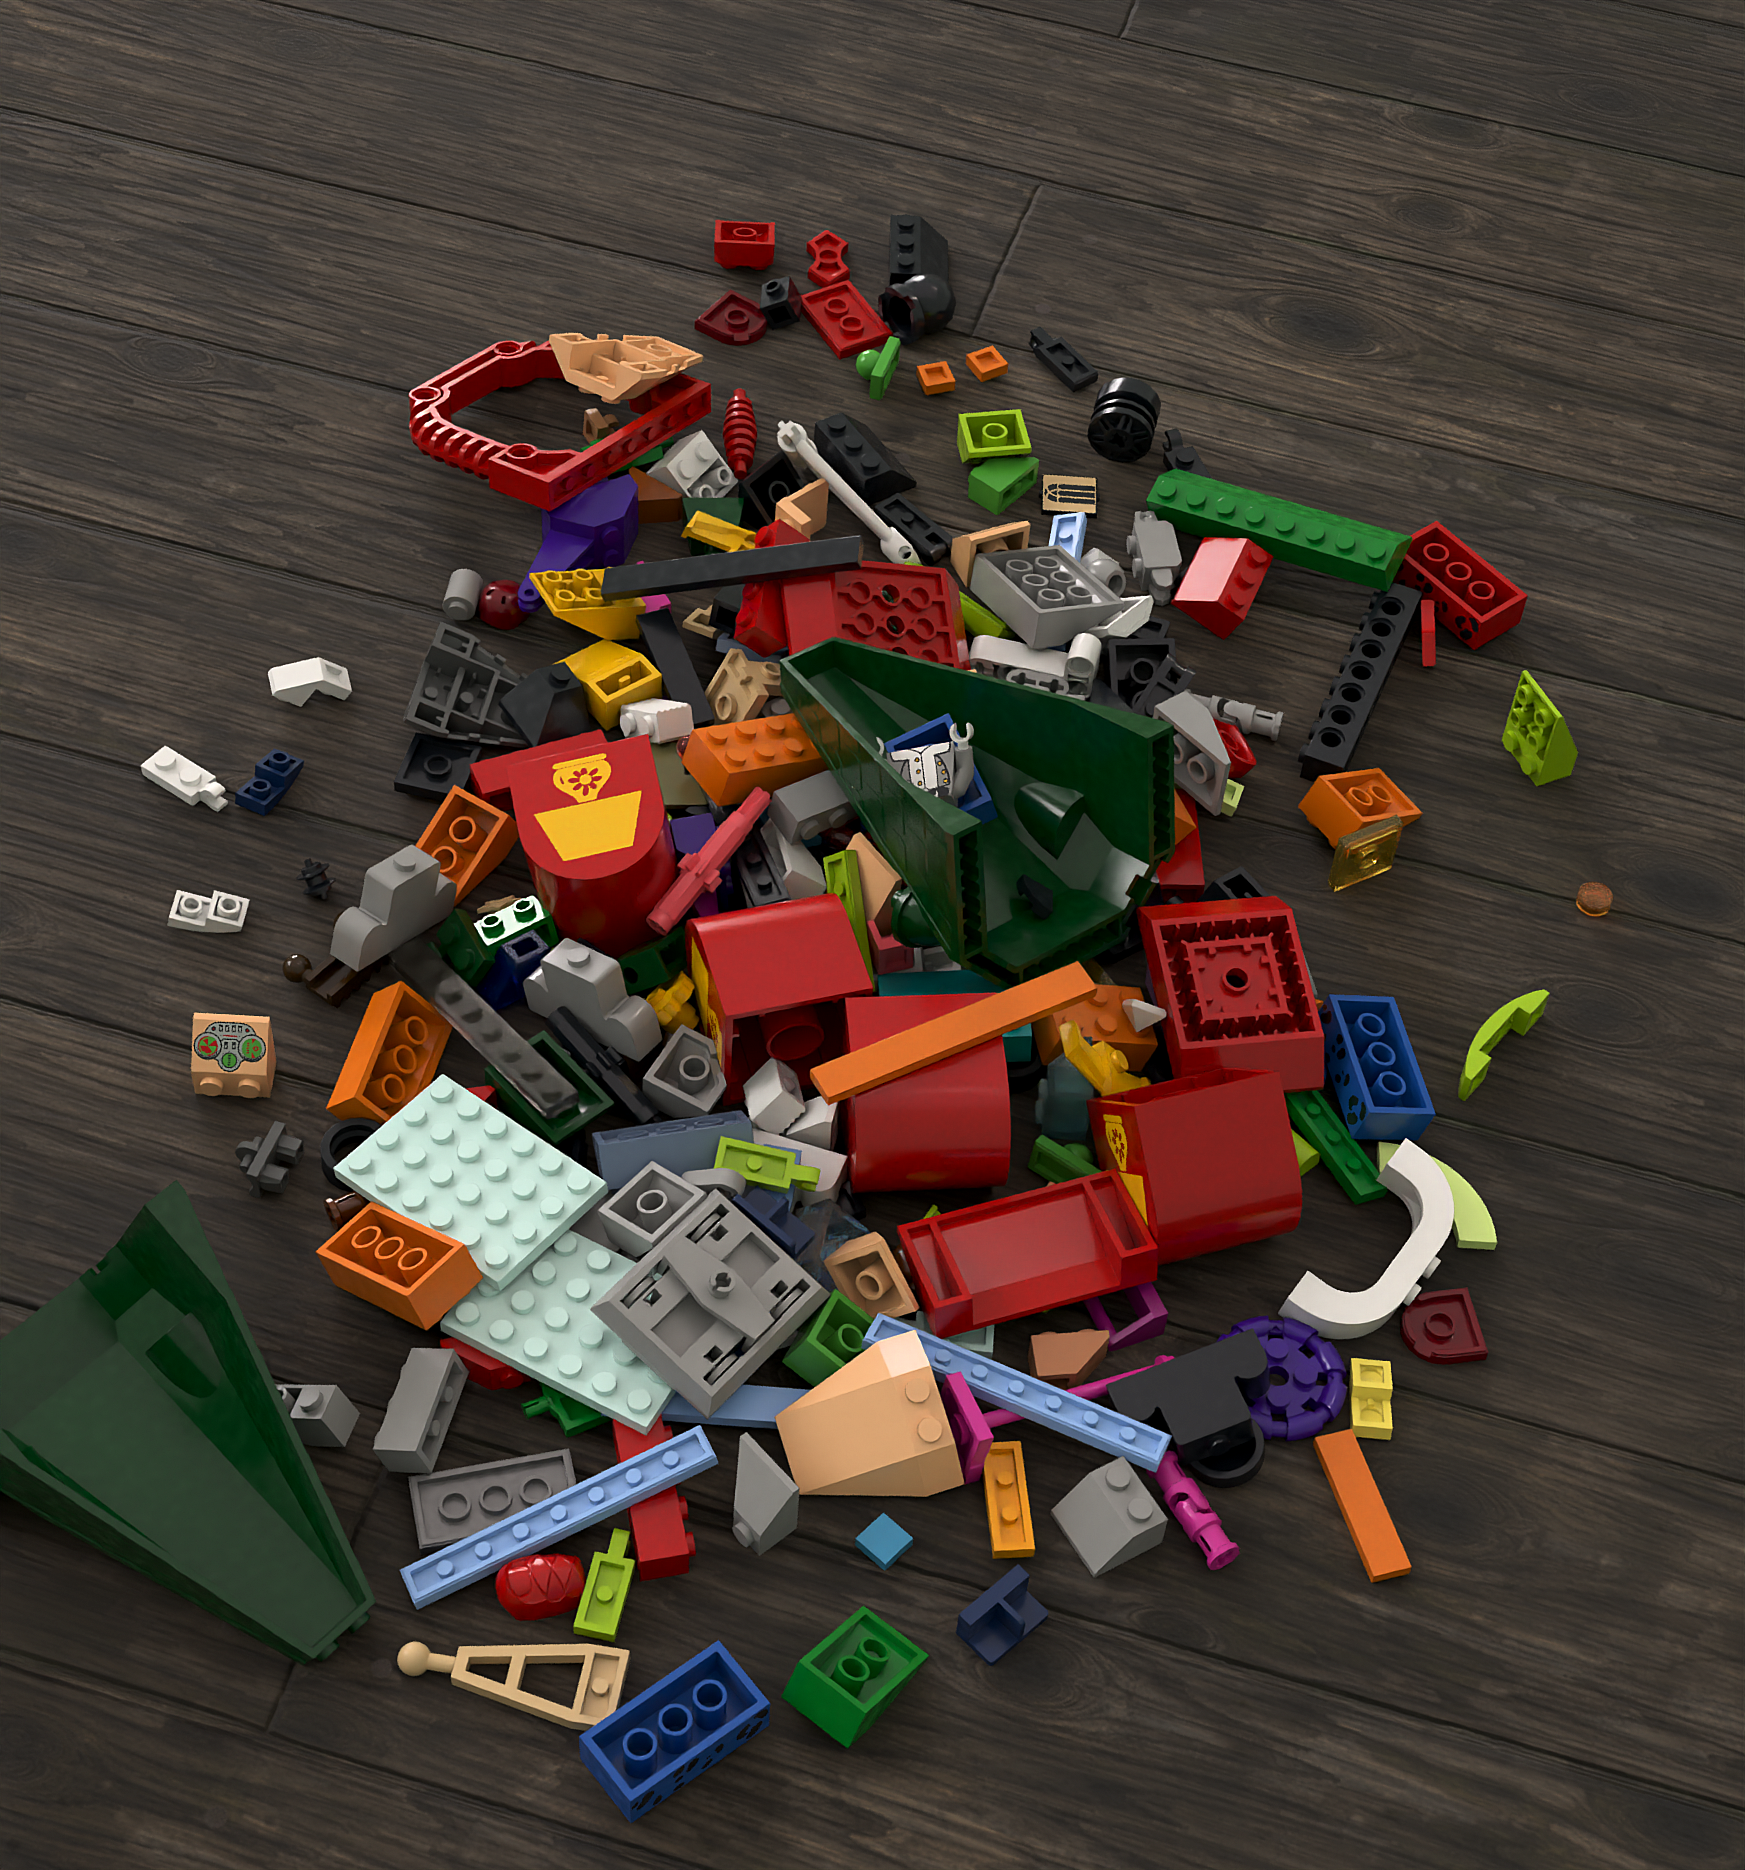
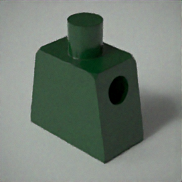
(726, 509)
(653, 961)

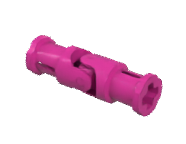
(1194, 1512)

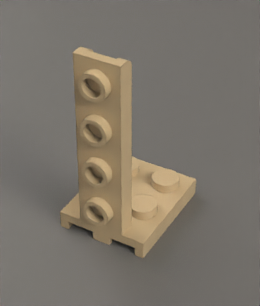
(741, 688)

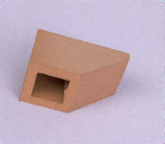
(1066, 1357)

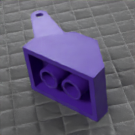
(585, 533)

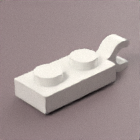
(184, 779)

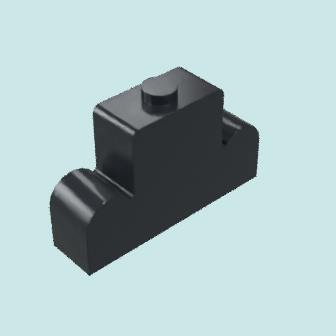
(1199, 1396)

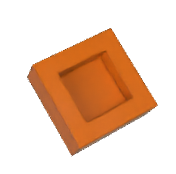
(986, 363)
(935, 378)

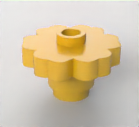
(671, 1003)

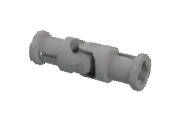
(1242, 715)

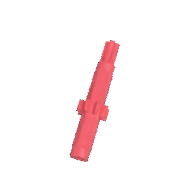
(701, 870)

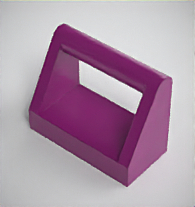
(1148, 1308)

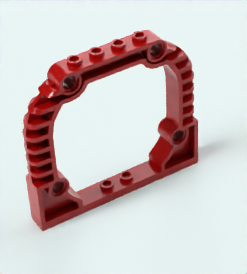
(521, 469)

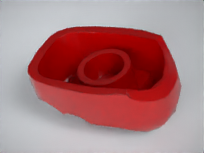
(1237, 749)
(540, 1586)

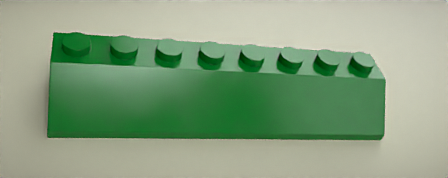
(1280, 527)

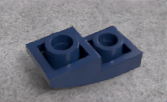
(271, 781)

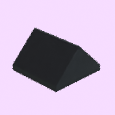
(766, 487)

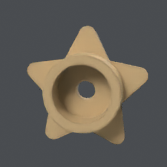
(496, 905)

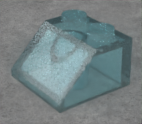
(1062, 1101)

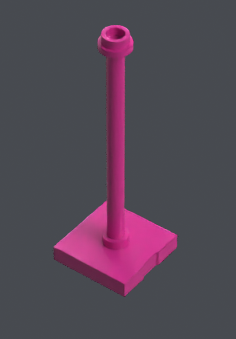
(972, 1428)

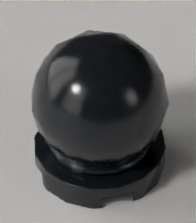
(917, 307)

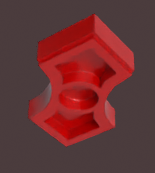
(828, 266)
(1428, 633)

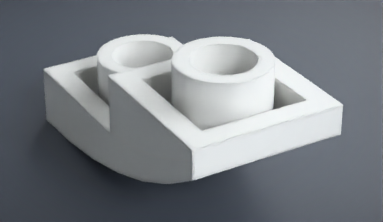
(202, 914)

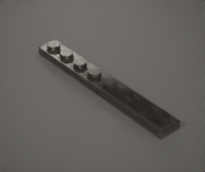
(484, 1028)

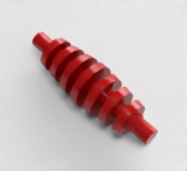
(739, 433)

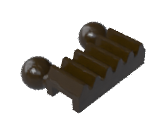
(331, 978)

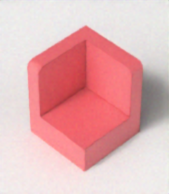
(886, 952)

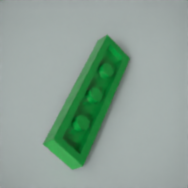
(1335, 1145)

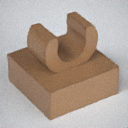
(597, 426)

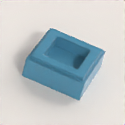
(883, 1541)

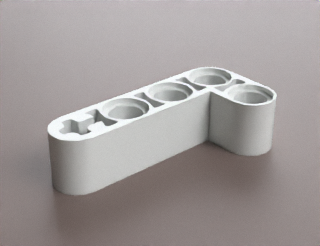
(1000, 656)

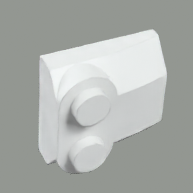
(1125, 622)

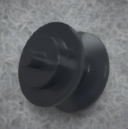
(316, 879)

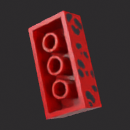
(1465, 588)

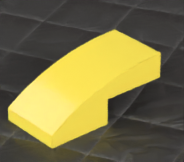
(1370, 1398)

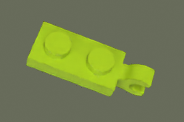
(765, 1166)
(606, 1590)

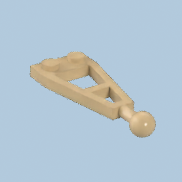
(597, 1691)

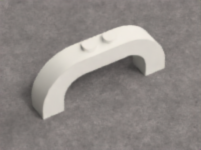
(1350, 1315)

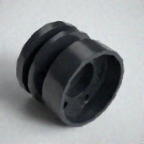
(1124, 420)

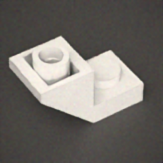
(299, 680)

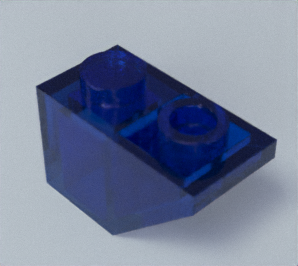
(512, 965)

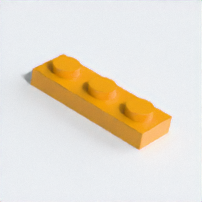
(1007, 1501)

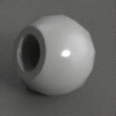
(1109, 574)

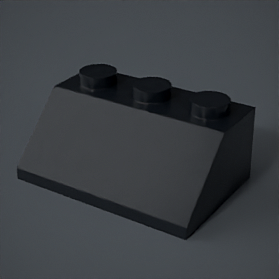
(915, 249)
(860, 458)

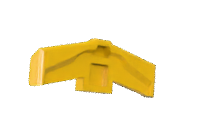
(719, 533)
(1098, 1063)

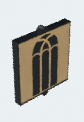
(1069, 495)

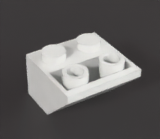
(694, 469)

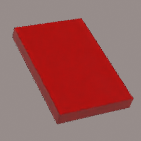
(844, 319)

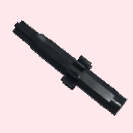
(602, 1067)

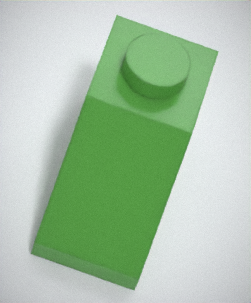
(1002, 481)

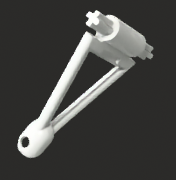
(804, 454)

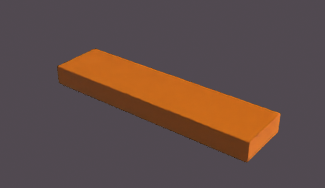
(1362, 1506)

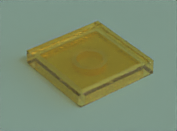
(1365, 853)

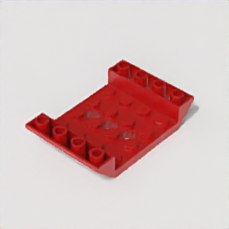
(854, 609)

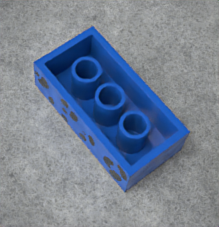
(1374, 1068)
(674, 1731)

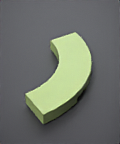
(1471, 1219)

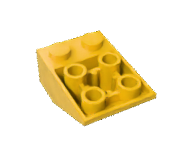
(578, 600)
(612, 678)

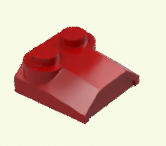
(744, 244)

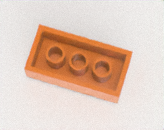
(751, 754)
(399, 1265)

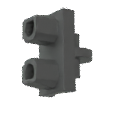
(262, 1157)

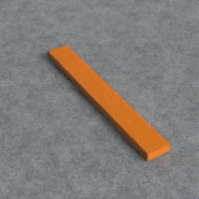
(952, 1033)

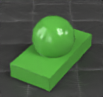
(879, 366)
(1059, 1162)

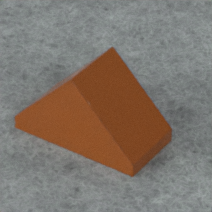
(656, 500)

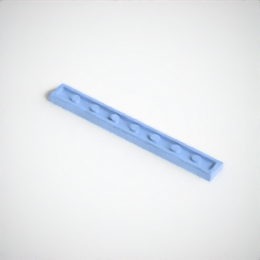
(1034, 1398)
(558, 1517)

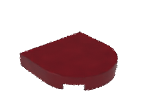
(733, 320)
(1443, 1328)

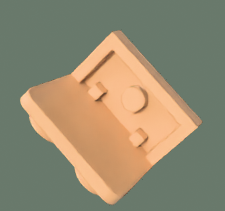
(805, 508)

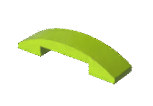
(1516, 1015)

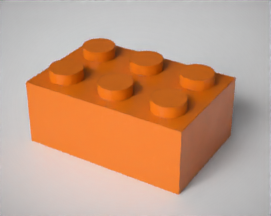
(1103, 1021)

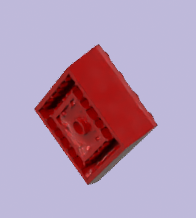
(1215, 1025)

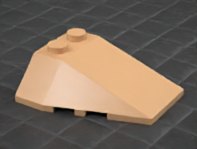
(618, 367)
(873, 1428)

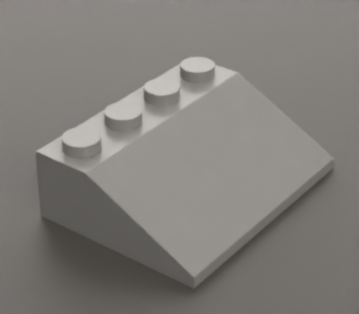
(1042, 594)

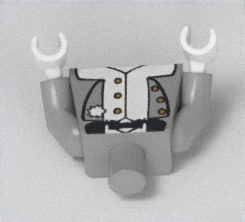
(939, 767)

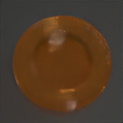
(1594, 898)

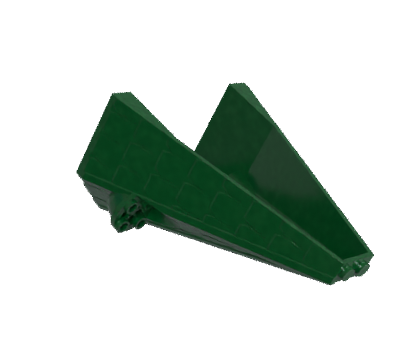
(1074, 792)
(165, 1444)

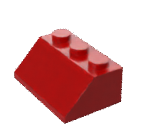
(1222, 583)

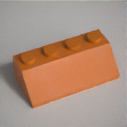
(390, 1056)

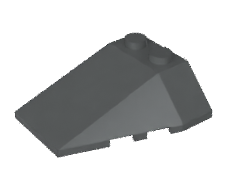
(461, 691)

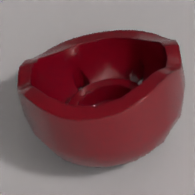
(500, 606)

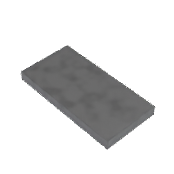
(471, 1498)

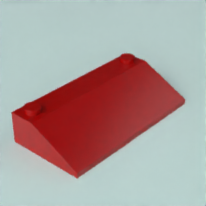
(1028, 1253)

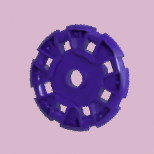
(1300, 1374)

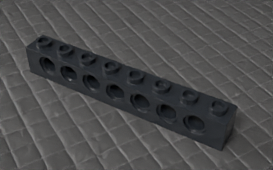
(1361, 682)

